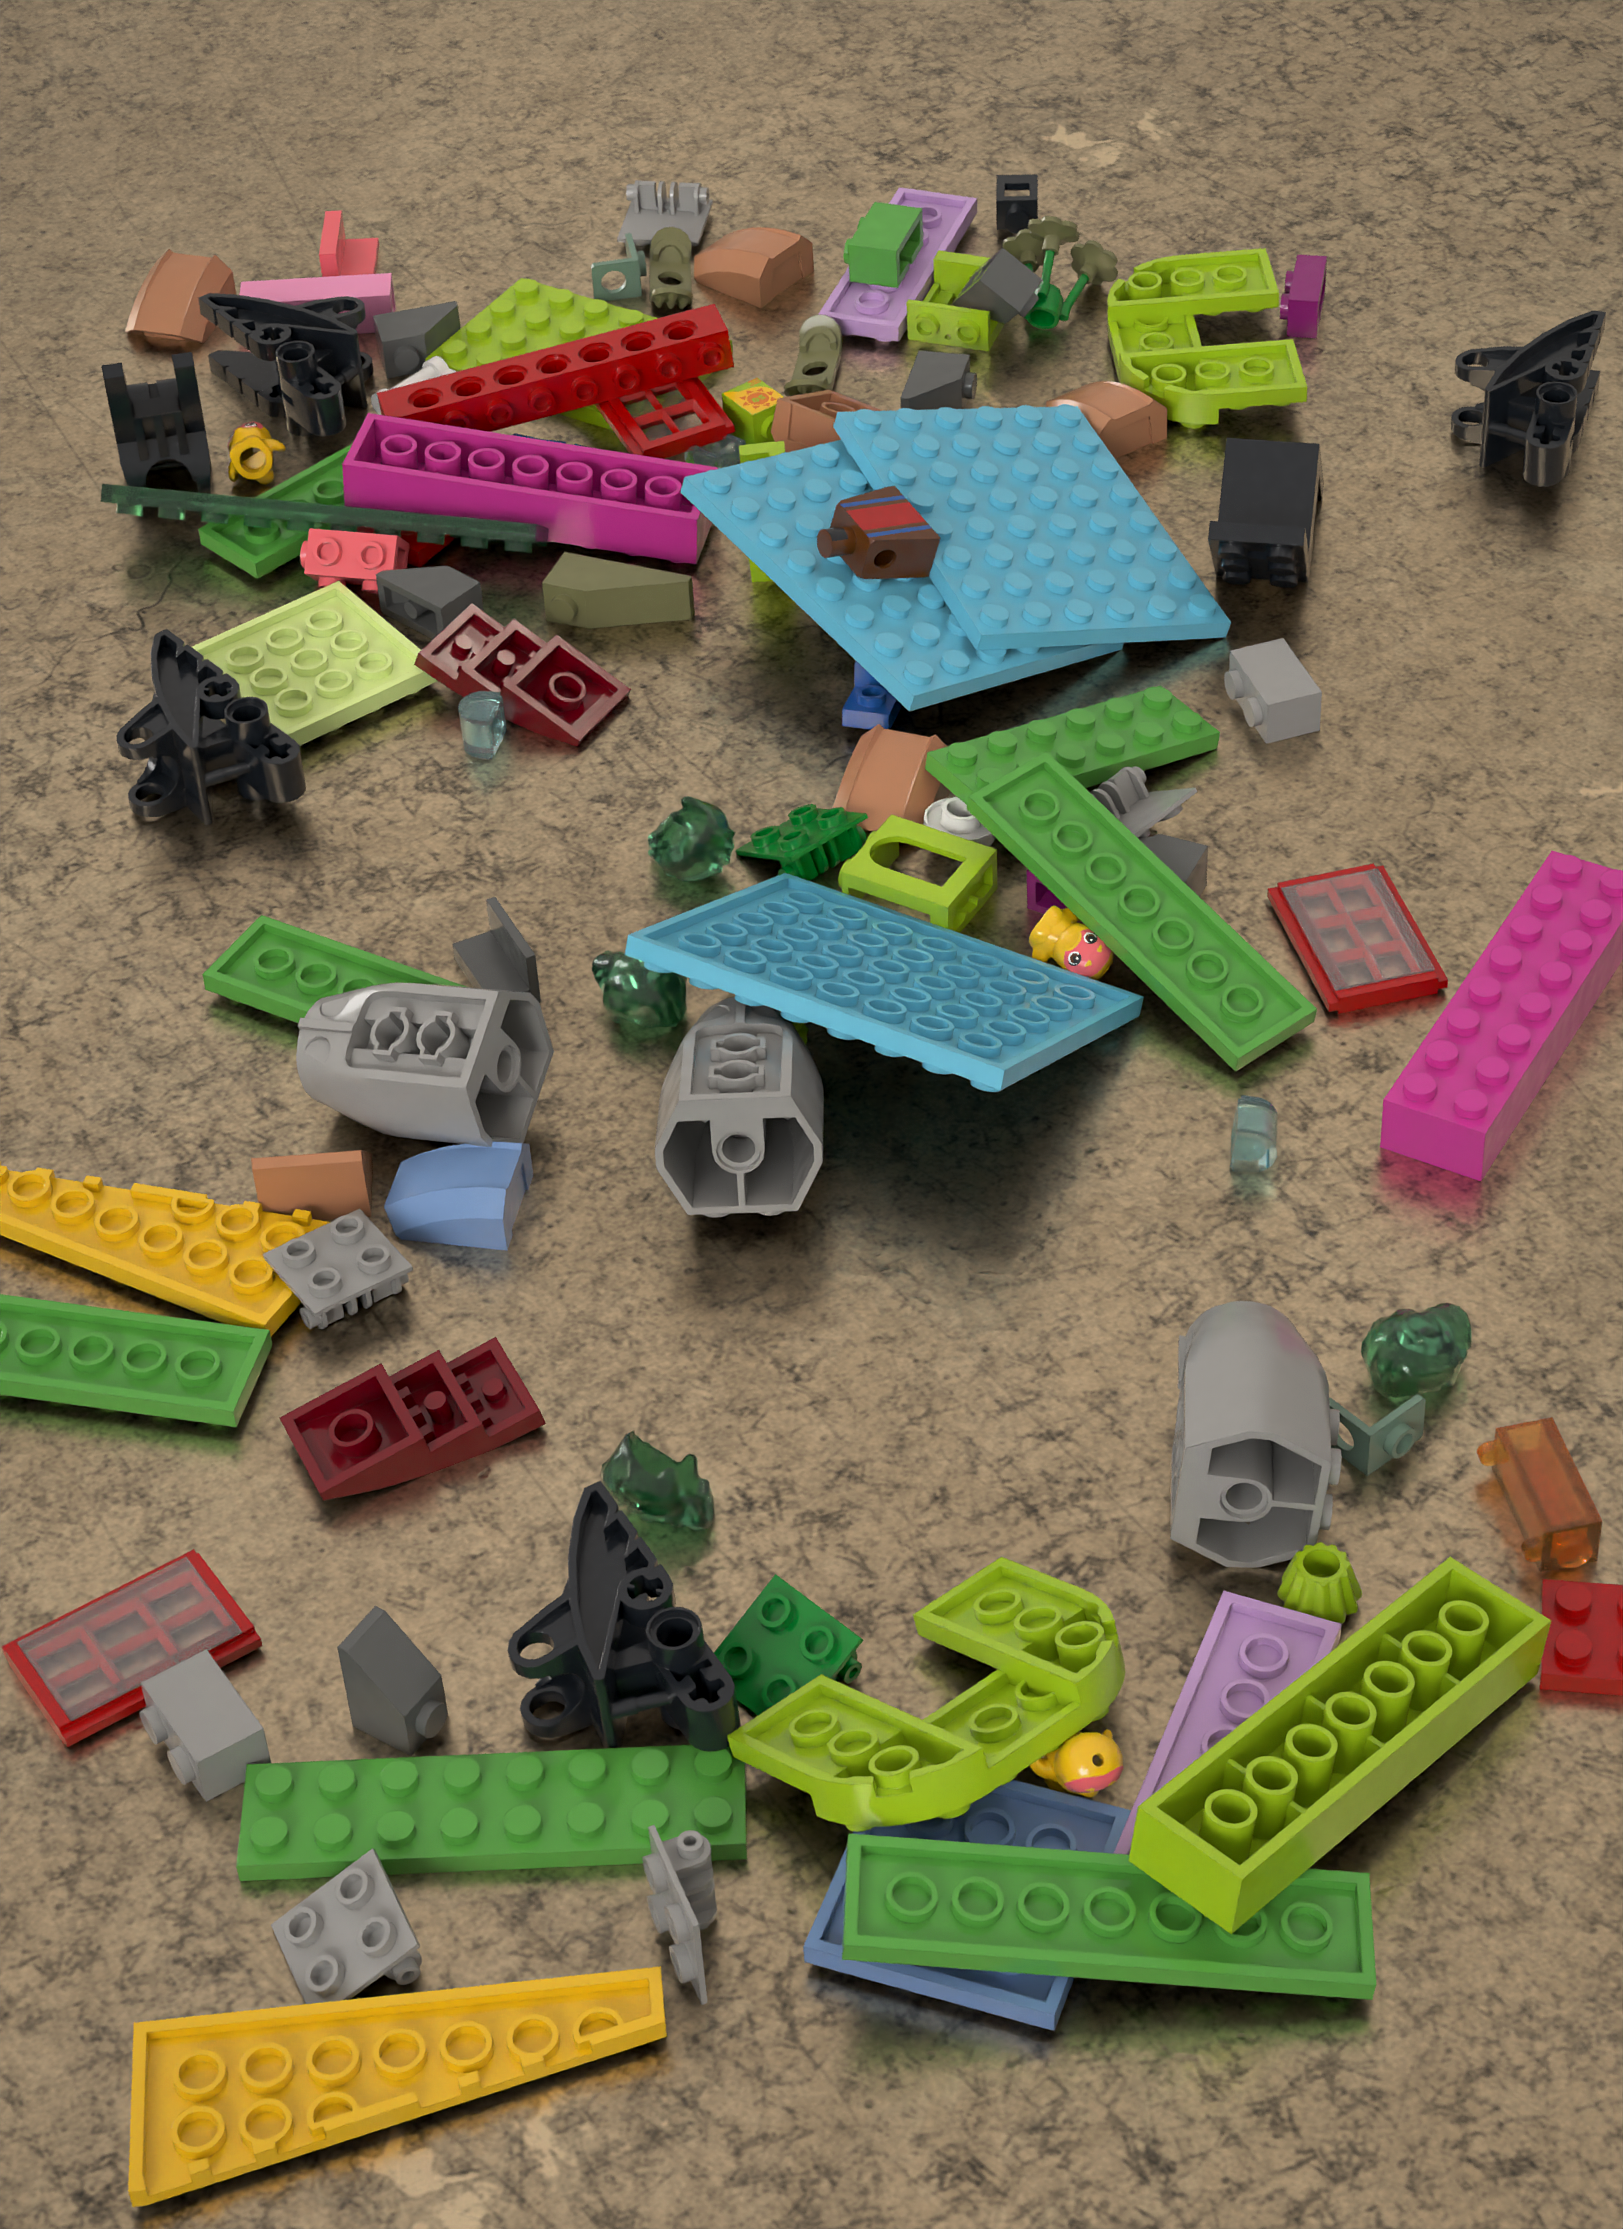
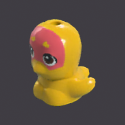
(252, 453)
(1070, 944)
(1082, 1764)

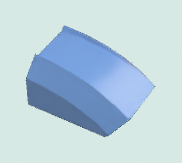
(461, 1194)

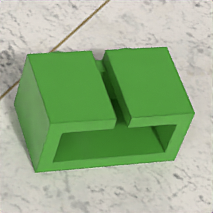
(884, 244)

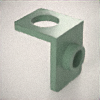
(632, 268)
(1385, 1439)

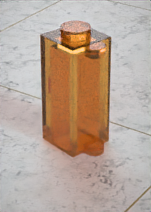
(1544, 1494)

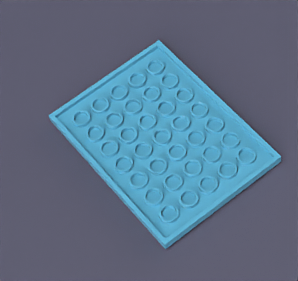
(1034, 527)
(890, 625)
(886, 980)

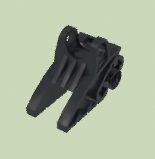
(299, 361)
(1533, 398)
(159, 424)
(196, 750)
(618, 1647)

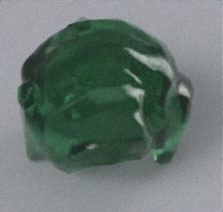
(692, 841)
(639, 993)
(1417, 1350)
(658, 1486)

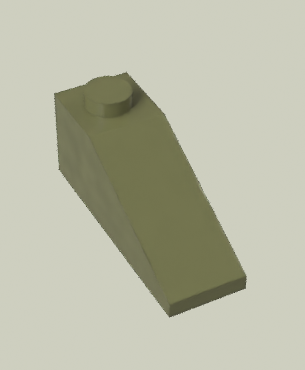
(611, 593)

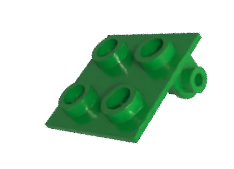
(809, 840)
(785, 1645)

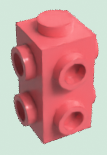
(351, 557)

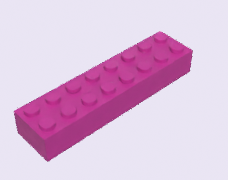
(574, 490)
(1509, 1020)

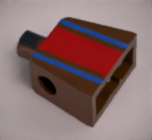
(880, 536)

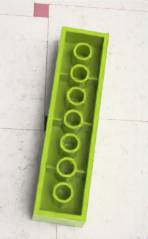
(1337, 1744)

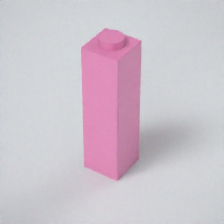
(372, 289)

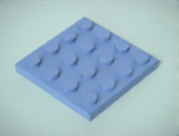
(1006, 1816)

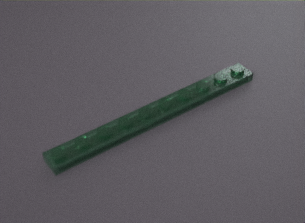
(302, 516)

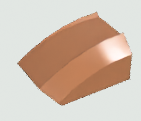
(755, 263)
(169, 297)
(1119, 415)
(810, 418)
(890, 777)

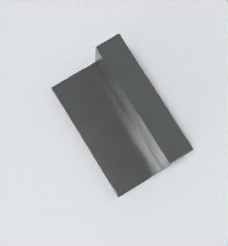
(498, 957)

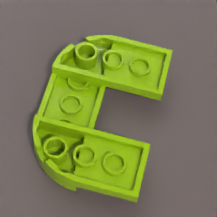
(1161, 349)
(888, 1768)

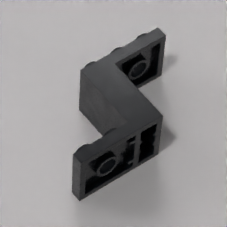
(1266, 511)

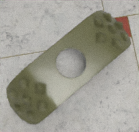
(670, 258)
(818, 347)

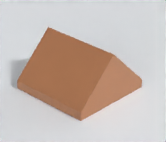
(318, 1183)

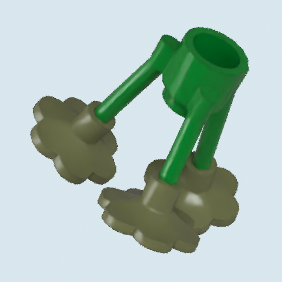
(1038, 247)

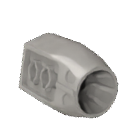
(428, 1060)
(740, 1114)
(1251, 1438)

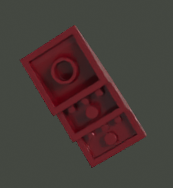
(542, 684)
(412, 1422)

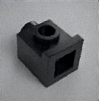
(1016, 211)

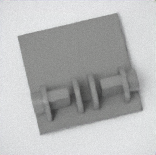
(654, 211)
(1135, 806)
(339, 1265)
(682, 1899)
(349, 1935)

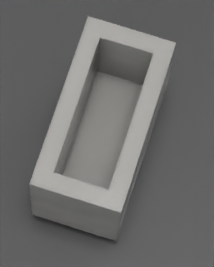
(1274, 690)
(203, 1725)

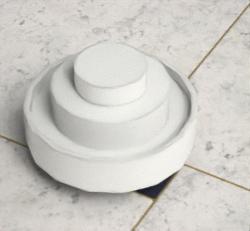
(953, 818)

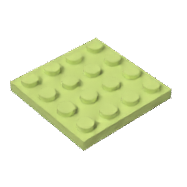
(319, 662)

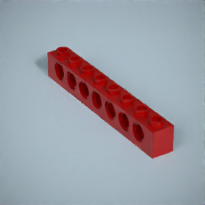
(569, 374)

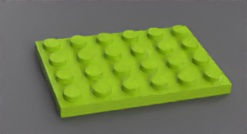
(532, 319)

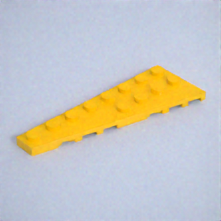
(159, 1242)
(289, 2080)

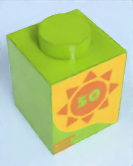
(751, 410)

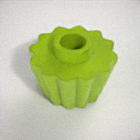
(1320, 1583)

